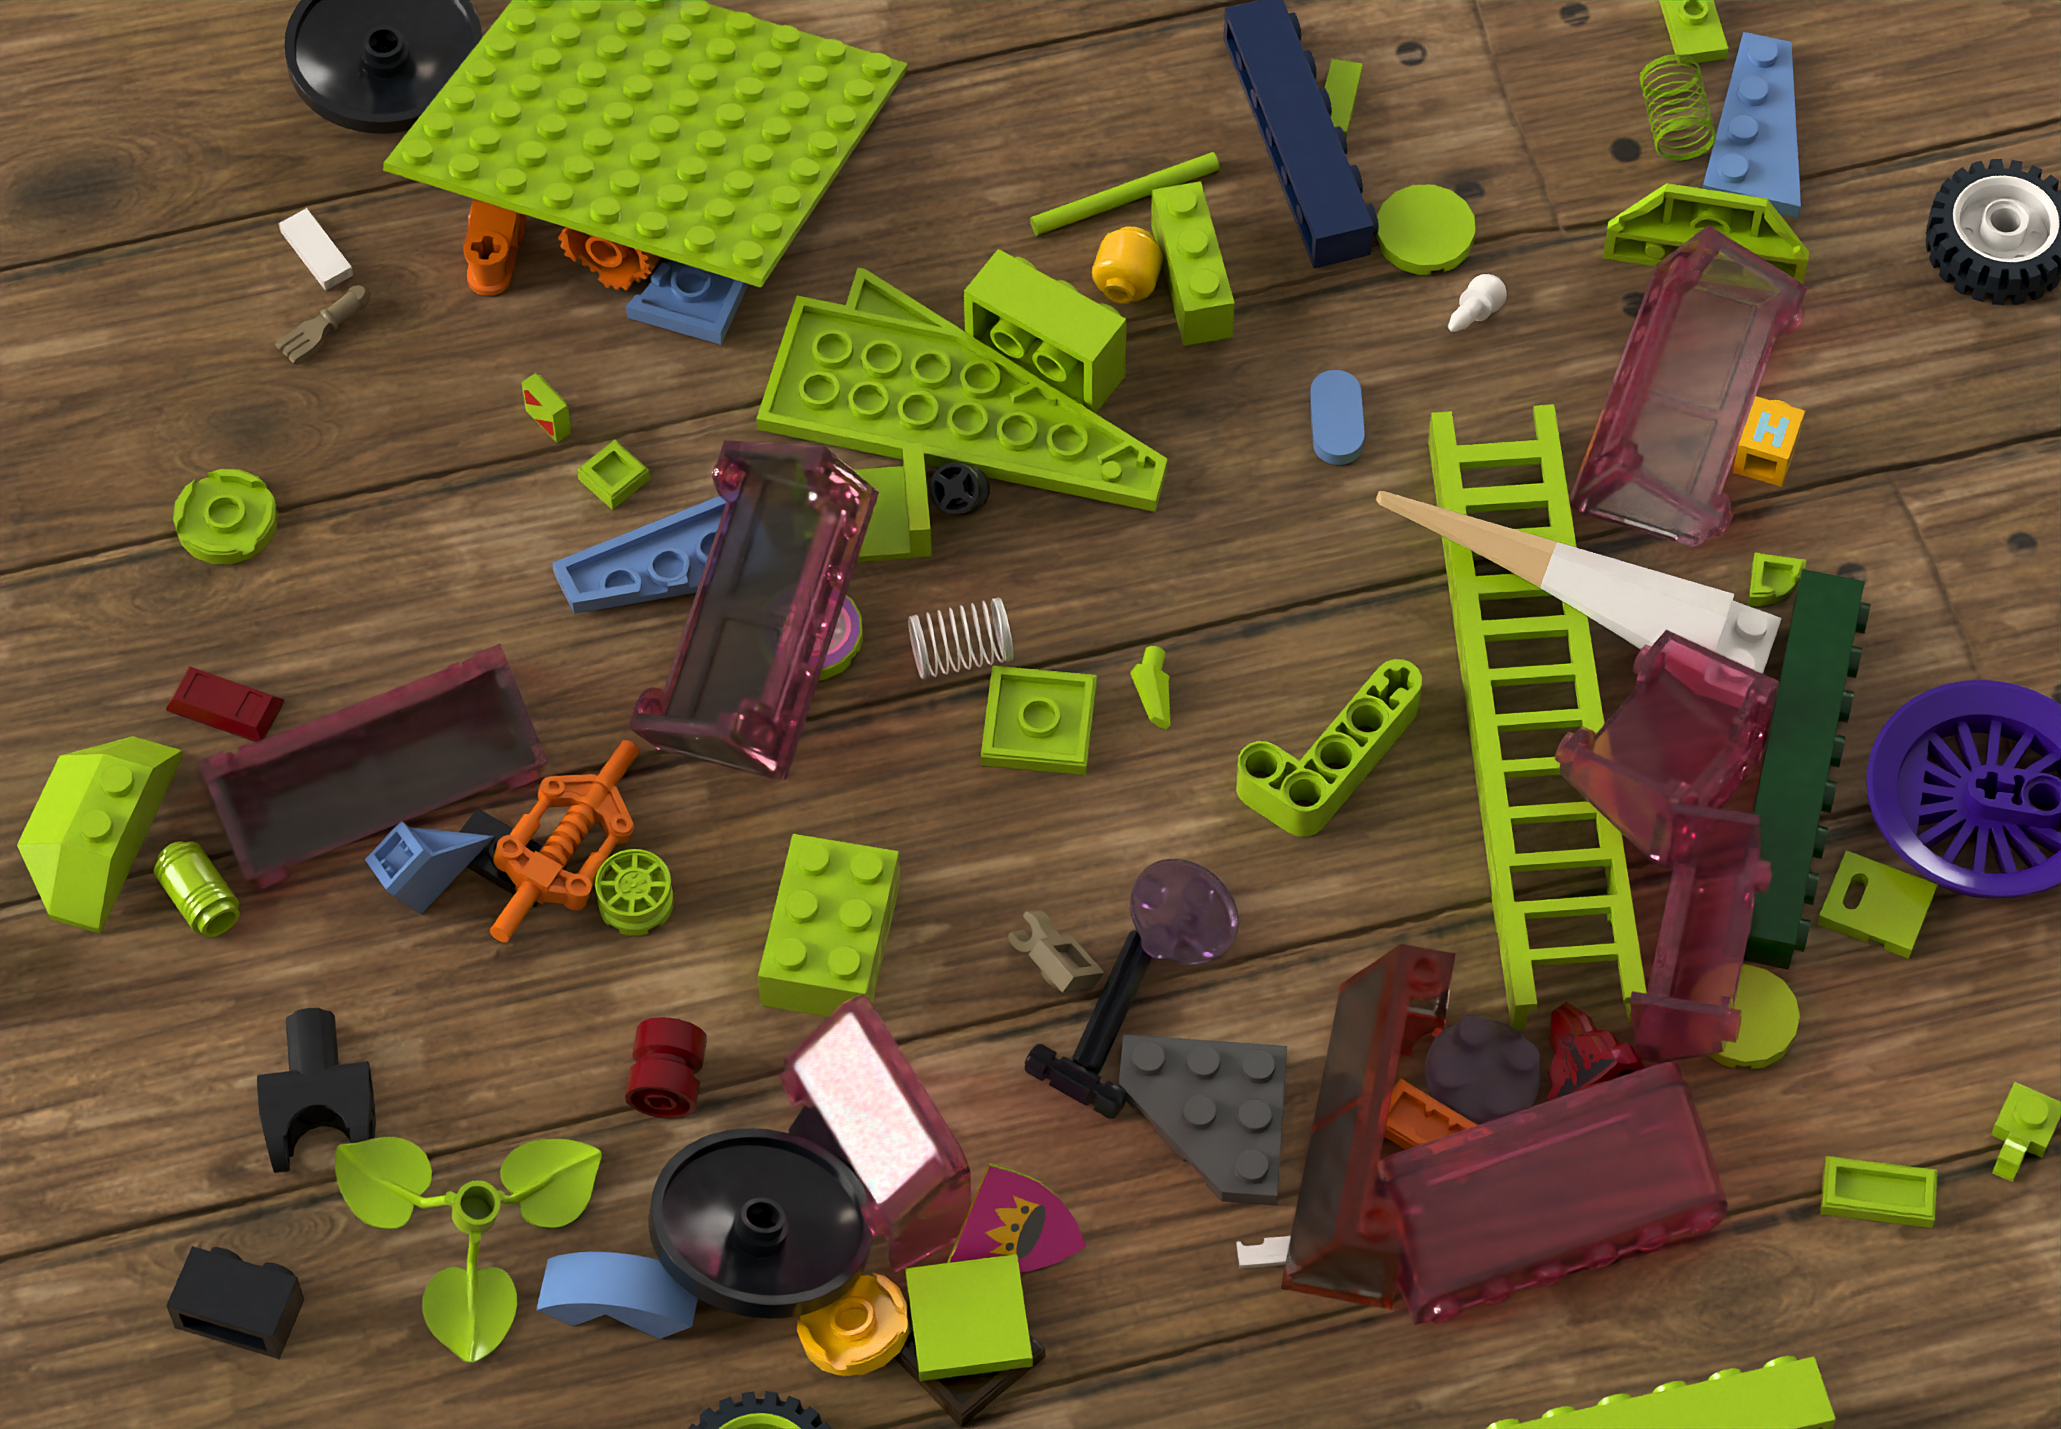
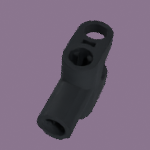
(314, 1089)

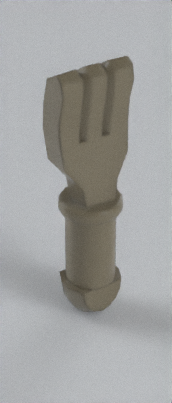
(311, 334)

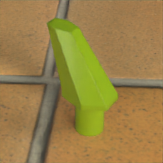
(1153, 686)

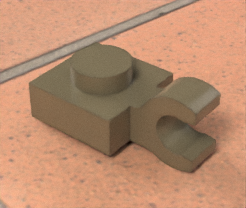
(1060, 957)

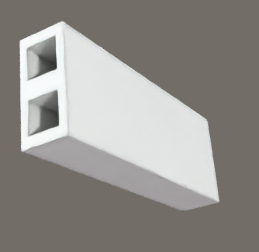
(316, 249)

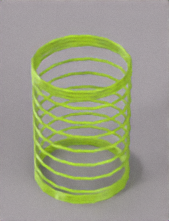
(1681, 122)

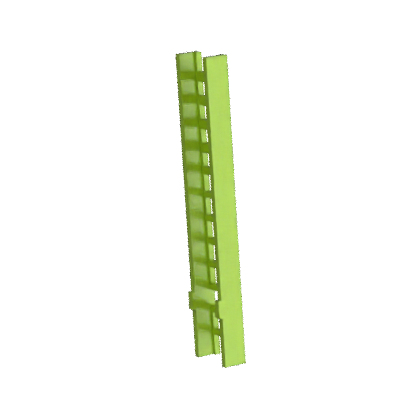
(1484, 724)

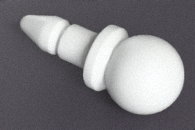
(1481, 299)

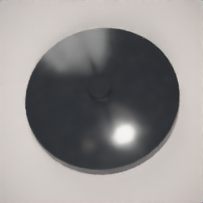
(377, 60)
(760, 1223)

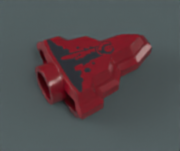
(1584, 1053)

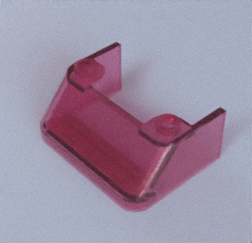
(1702, 935)
(886, 1128)

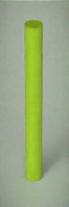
(1124, 194)

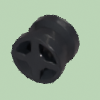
(949, 484)

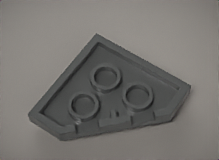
(1213, 1108)

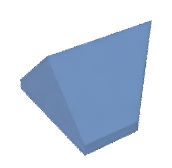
(422, 862)

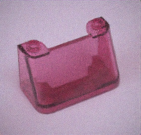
(1678, 738)

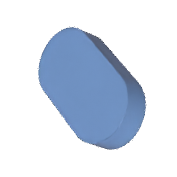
(1337, 417)

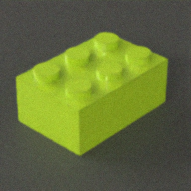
(1047, 328)
(828, 925)

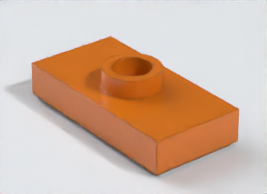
(1419, 1118)

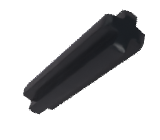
(1112, 1004)

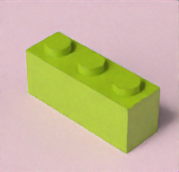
(1192, 263)

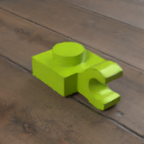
(2025, 1126)

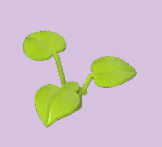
(468, 1307)

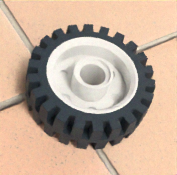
(1997, 232)

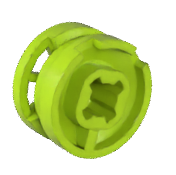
(635, 892)

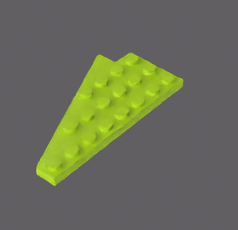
(903, 374)

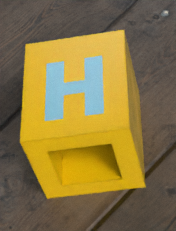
(1768, 441)

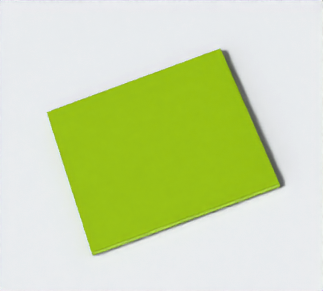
(652, 126)

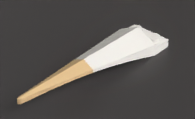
(1612, 592)

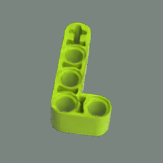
(1340, 744)

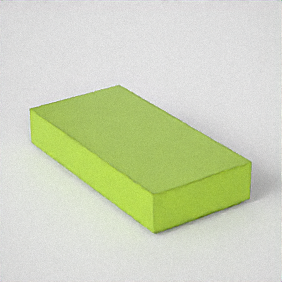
(1879, 1192)

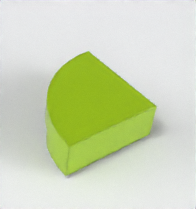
(1773, 578)

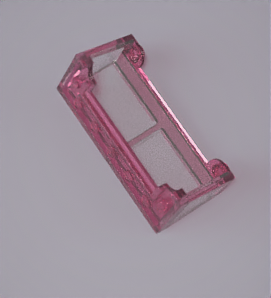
(1686, 390)

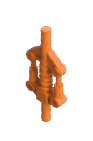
(541, 874)

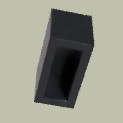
(236, 1301)

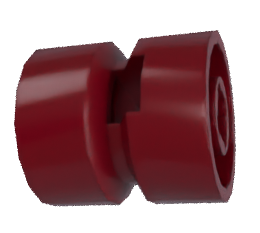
(666, 1058)

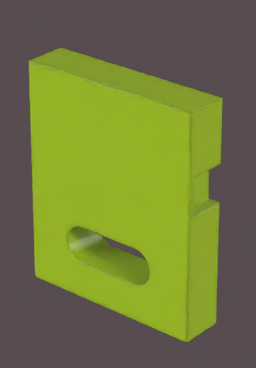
(1889, 909)

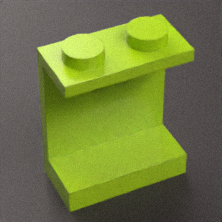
(901, 513)

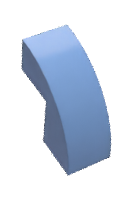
(619, 1286)

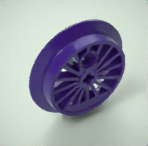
(1970, 795)

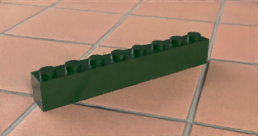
(1799, 754)

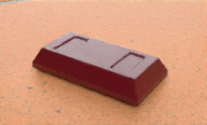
(225, 705)

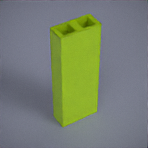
(1342, 88)

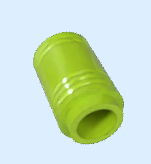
(197, 888)

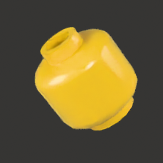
(1129, 264)

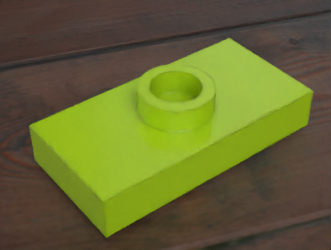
(1695, 29)

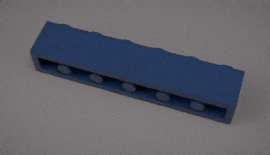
(1299, 132)

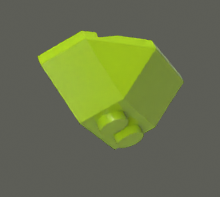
(1678, 212)
(94, 826)

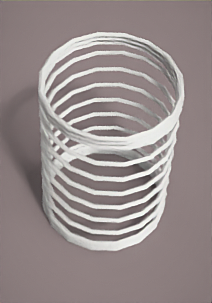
(1001, 629)

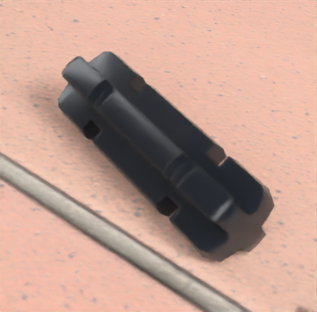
(1075, 1081)

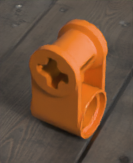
(492, 247)

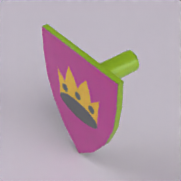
(1019, 1218)

